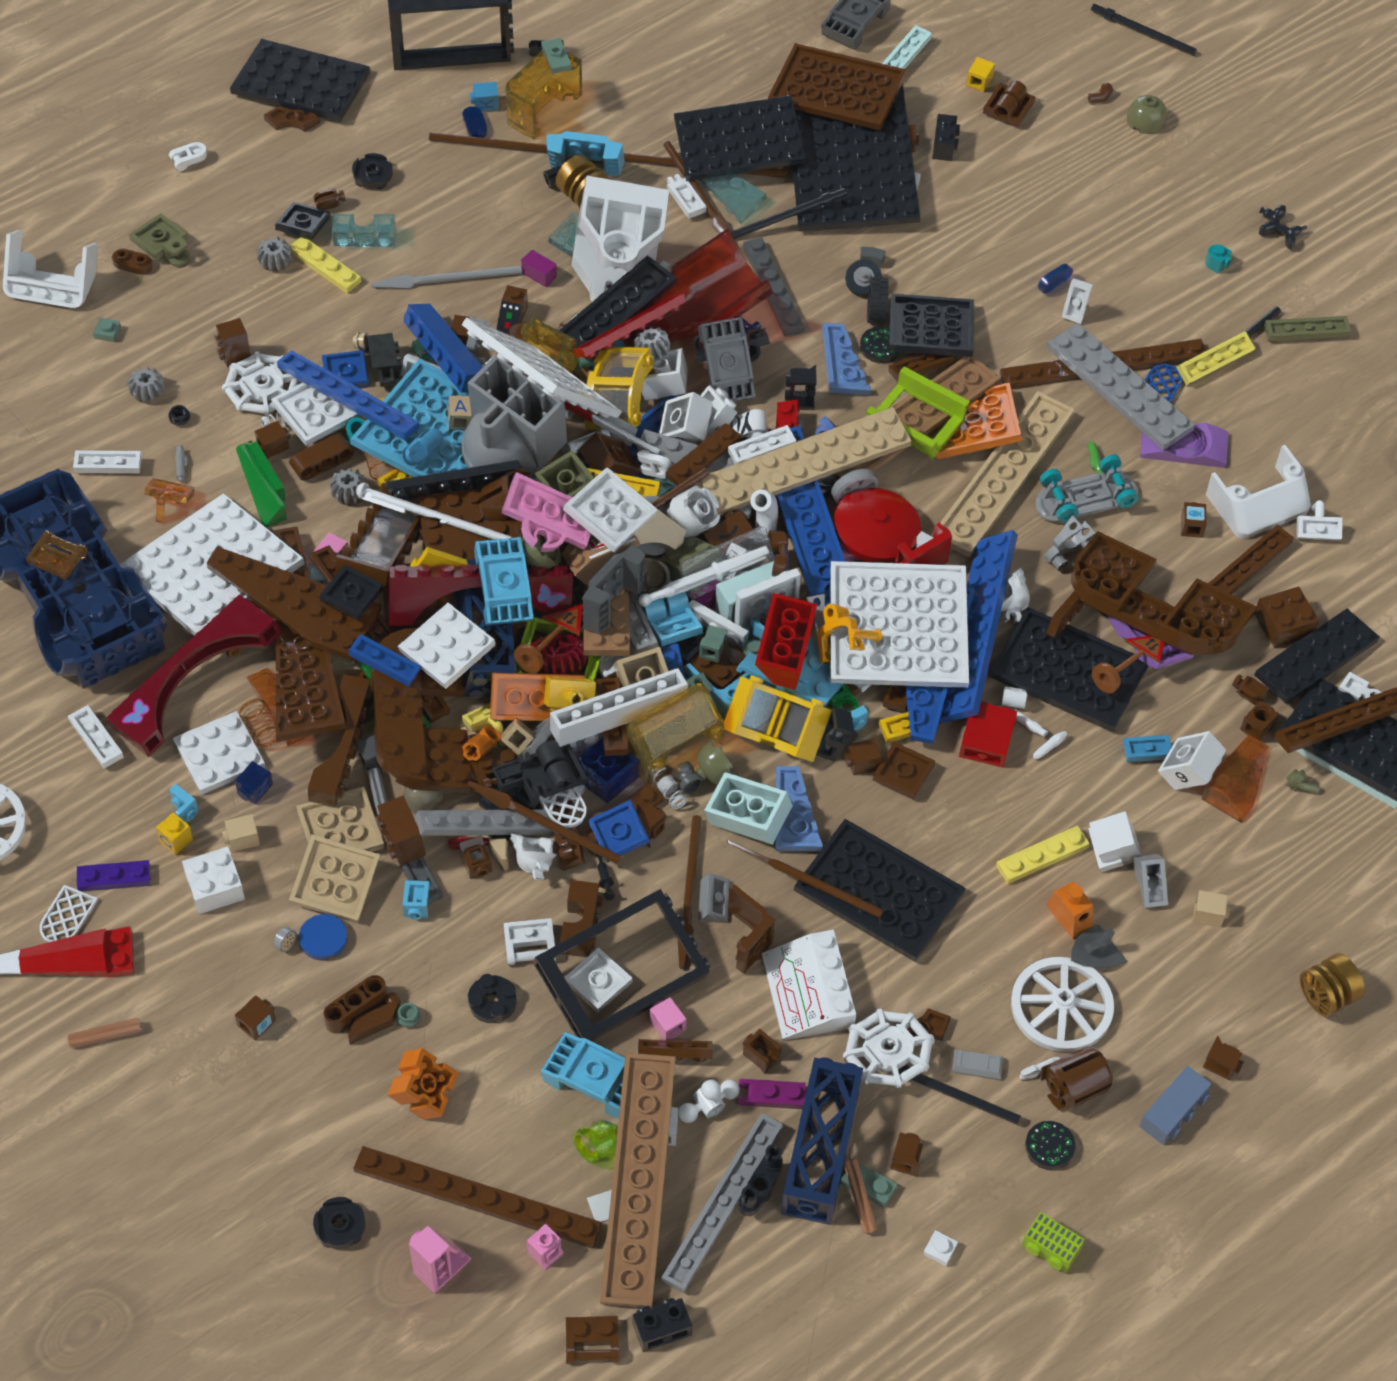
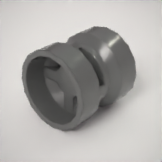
(687, 778)

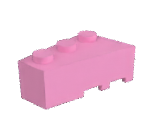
(435, 1258)

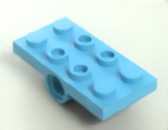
(672, 619)

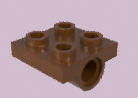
(1009, 103)

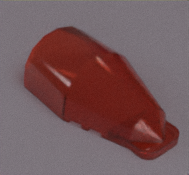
(715, 287)

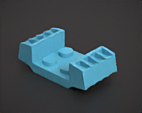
(592, 146)
(504, 581)
(588, 1070)

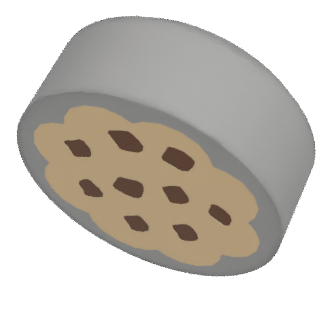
(285, 939)

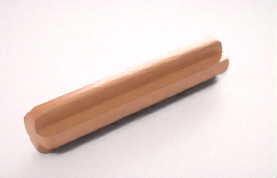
(104, 1032)
(860, 1196)

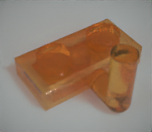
(165, 491)

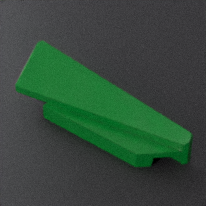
(263, 483)

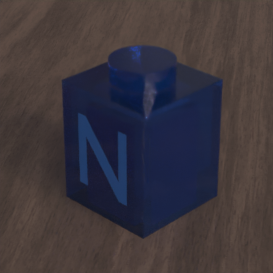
(253, 782)

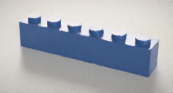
(442, 344)

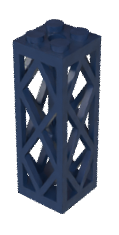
(479, 676)
(835, 1079)

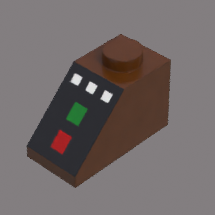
(512, 308)

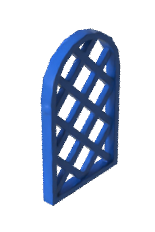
(1159, 374)

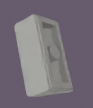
(714, 899)

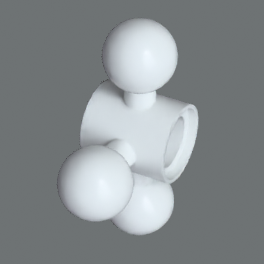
(709, 1100)

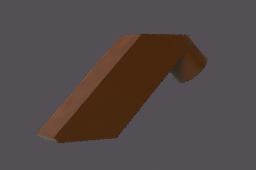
(375, 1020)

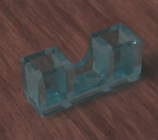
(378, 234)

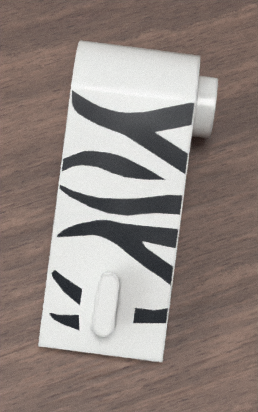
(750, 423)

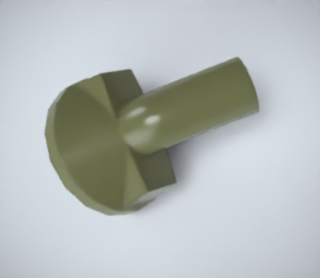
(1297, 780)

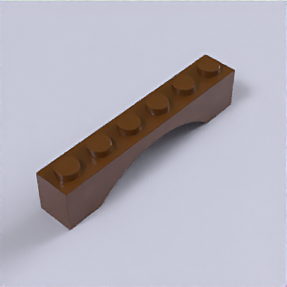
(327, 779)

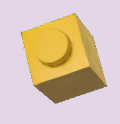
(980, 74)
(174, 833)

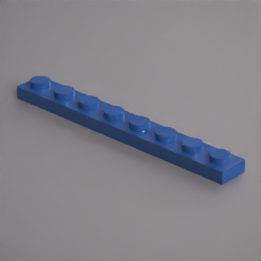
(348, 395)

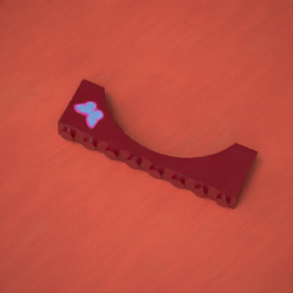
(418, 587)

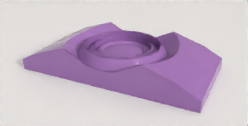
(1202, 446)
(1169, 656)

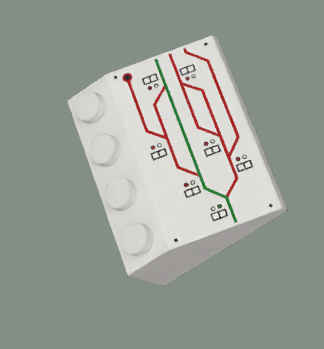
(809, 986)

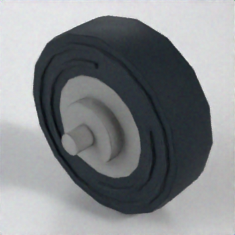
(859, 276)

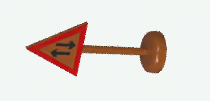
(529, 657)
(1108, 677)

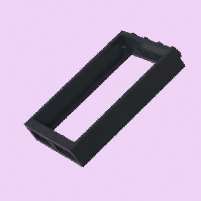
(450, 55)
(567, 1000)

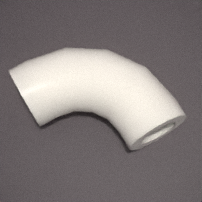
(766, 509)

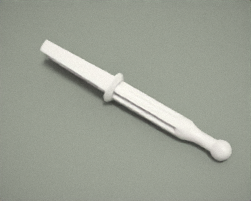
(715, 572)

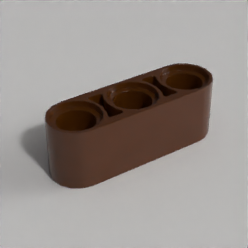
(321, 457)
(359, 993)

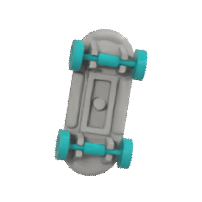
(1086, 494)

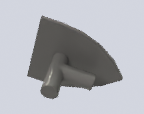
(1096, 949)

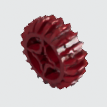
(562, 654)

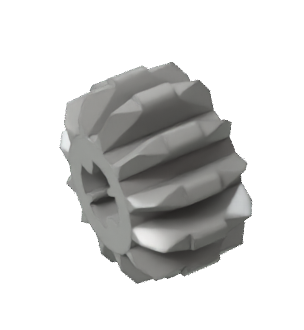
(274, 253)
(655, 340)
(146, 384)
(344, 485)

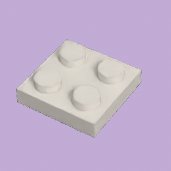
(598, 980)

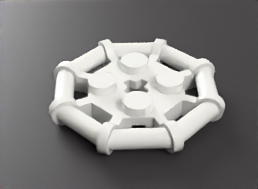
(252, 371)
(893, 1059)

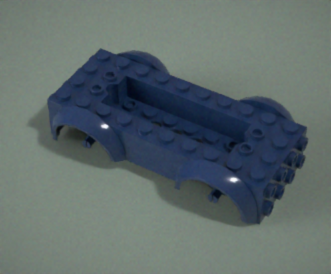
(86, 632)

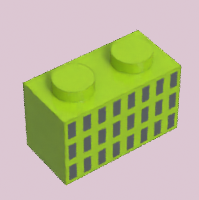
(1052, 1242)

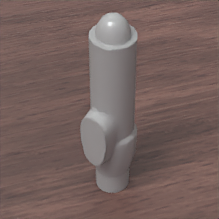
(181, 463)

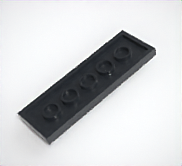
(621, 301)
(450, 481)
(1316, 656)

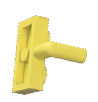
(479, 718)

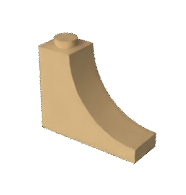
(661, 531)

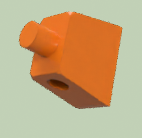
(1071, 905)

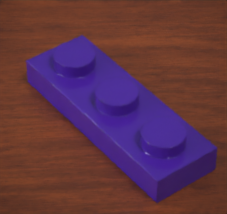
(113, 875)

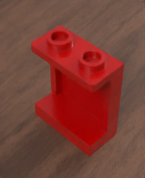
(932, 552)
(988, 735)

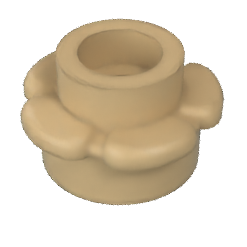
(360, 341)

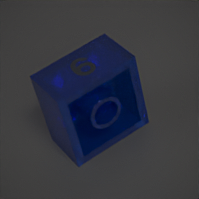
(608, 774)

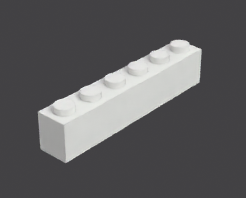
(614, 707)

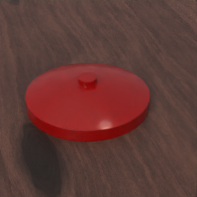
(874, 523)

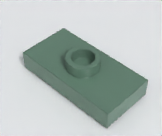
(556, 55)

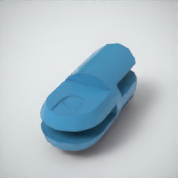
(422, 446)

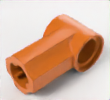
(481, 743)

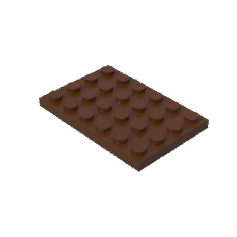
(839, 86)

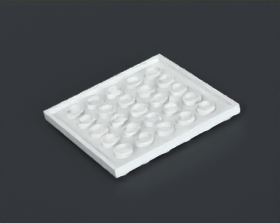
(541, 369)
(176, 562)
(920, 622)

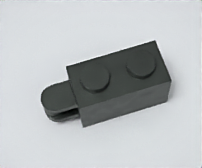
(383, 358)

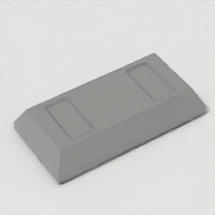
(977, 1064)

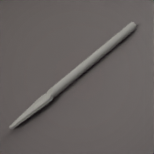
(408, 281)

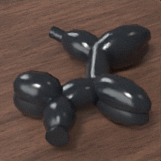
(1274, 225)

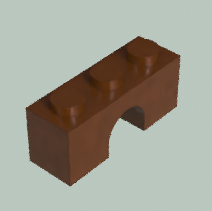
(582, 900)

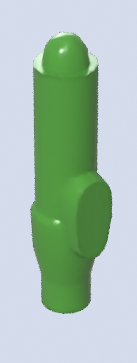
(1095, 457)

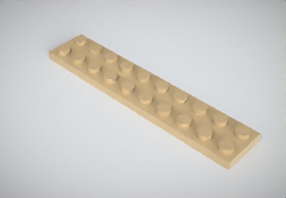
(807, 460)
(1005, 473)

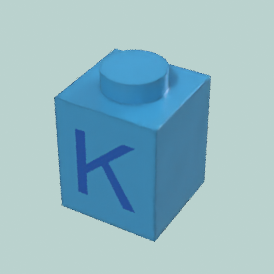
(485, 96)

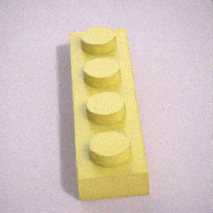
(325, 264)
(1215, 358)
(1042, 854)

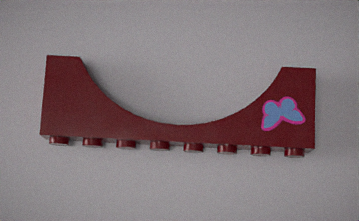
(141, 714)

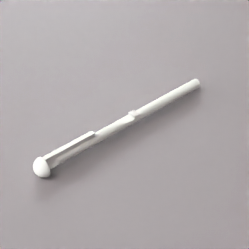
(397, 504)

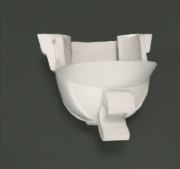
(1015, 597)
(533, 854)

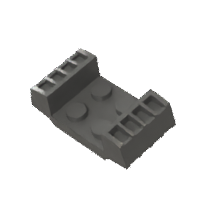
(850, 19)
(728, 357)
(620, 572)

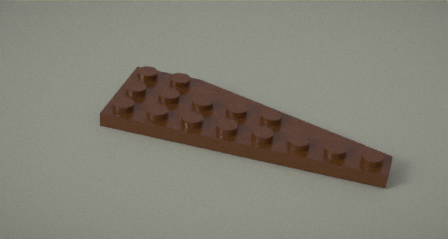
(293, 601)

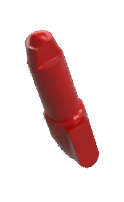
(454, 842)

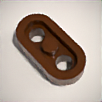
(130, 261)

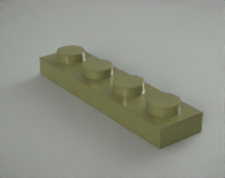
(1307, 328)

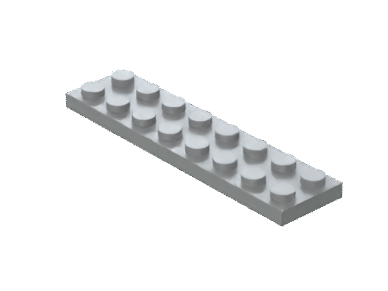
(1120, 386)

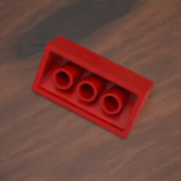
(785, 640)

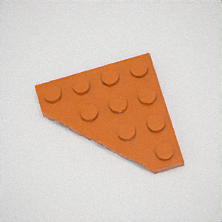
(986, 424)

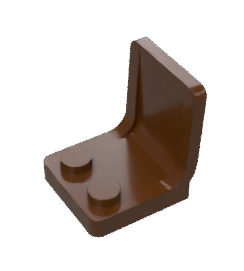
(756, 918)

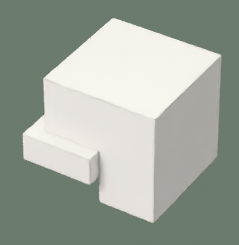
(1114, 841)

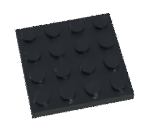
(931, 325)

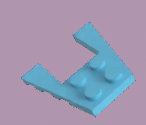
(813, 680)

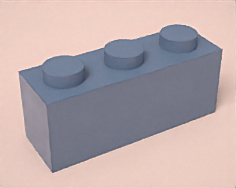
(1176, 1105)

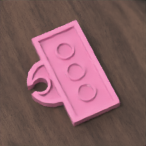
(543, 514)

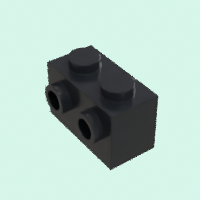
(945, 137)
(662, 1324)

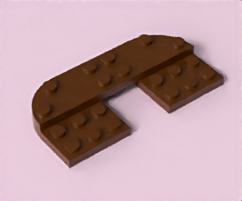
(464, 506)
(1200, 623)
(413, 753)

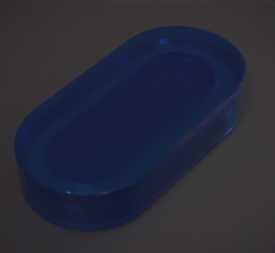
(474, 122)
(1055, 278)

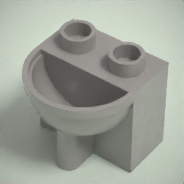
(511, 420)

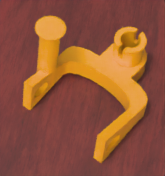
(836, 618)

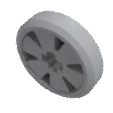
(853, 481)

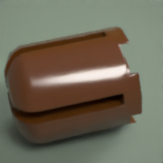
(495, 494)
(1077, 1078)

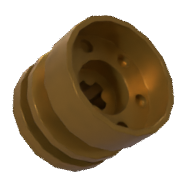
(573, 175)
(1332, 984)

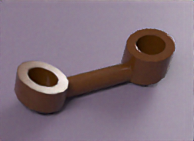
(779, 545)

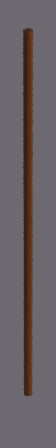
(543, 148)

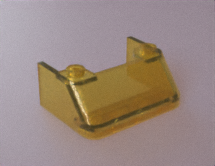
(672, 725)

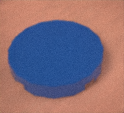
(323, 937)

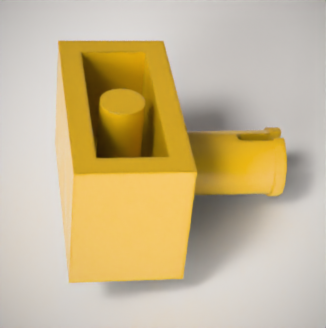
(565, 691)

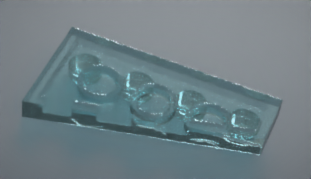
(736, 194)

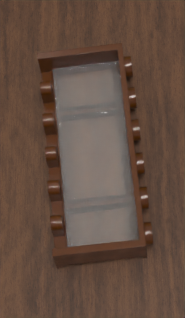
(381, 541)

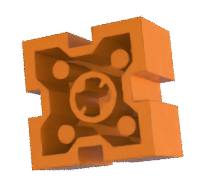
(423, 1083)

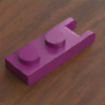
(773, 1094)

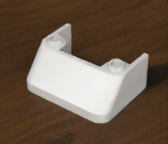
(26, 283)
(1262, 511)

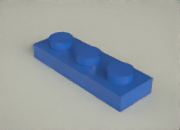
(384, 660)

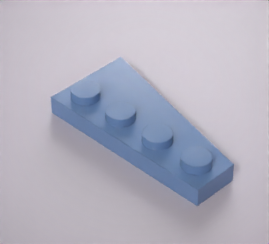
(841, 363)
(799, 829)

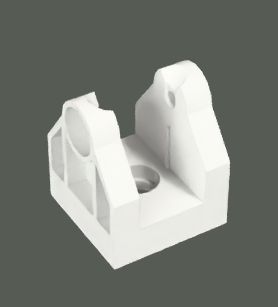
(616, 230)

